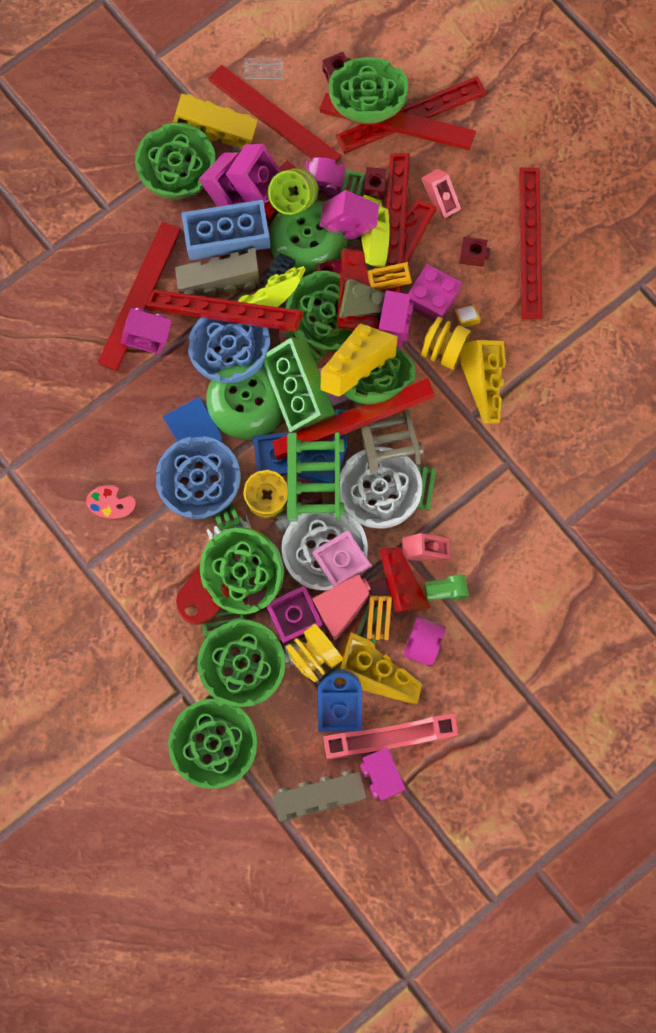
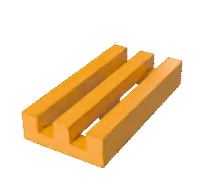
(389, 280)
(377, 636)

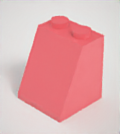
(341, 605)

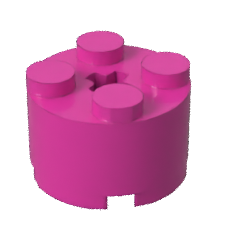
(327, 174)
(424, 641)

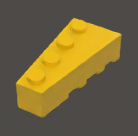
(216, 121)
(357, 358)

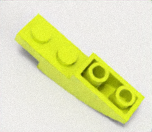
(377, 240)
(277, 289)

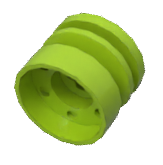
(282, 191)

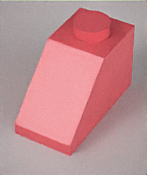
(441, 192)
(426, 547)

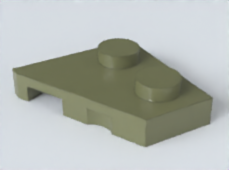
(361, 300)

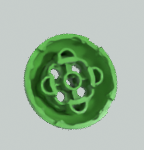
(368, 90)
(177, 143)
(285, 227)
(324, 287)
(384, 381)
(254, 419)
(219, 562)
(250, 639)
(188, 754)

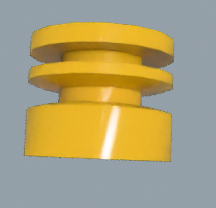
(445, 343)
(267, 482)
(314, 653)

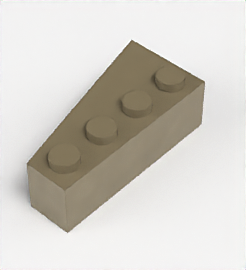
(219, 275)
(318, 796)

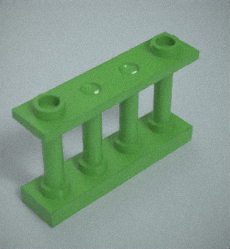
(296, 466)

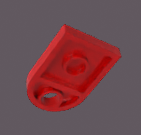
(195, 595)

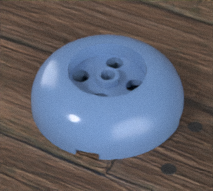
(216, 333)
(176, 465)

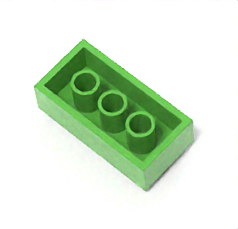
(297, 384)

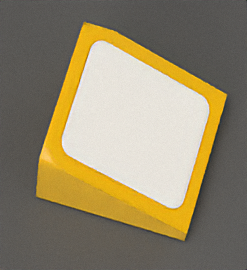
(467, 316)

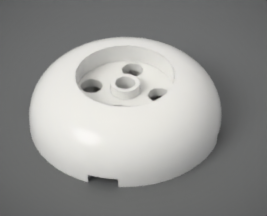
(386, 513)
(315, 527)

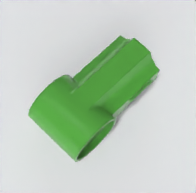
(453, 587)

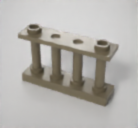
(371, 441)

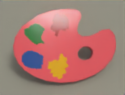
(104, 502)

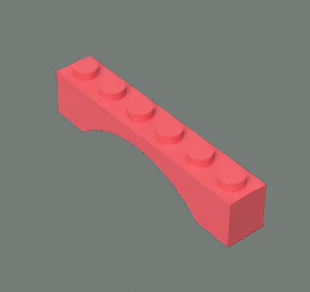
(393, 737)

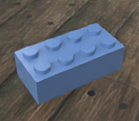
(225, 230)

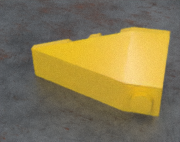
(483, 366)
(376, 671)

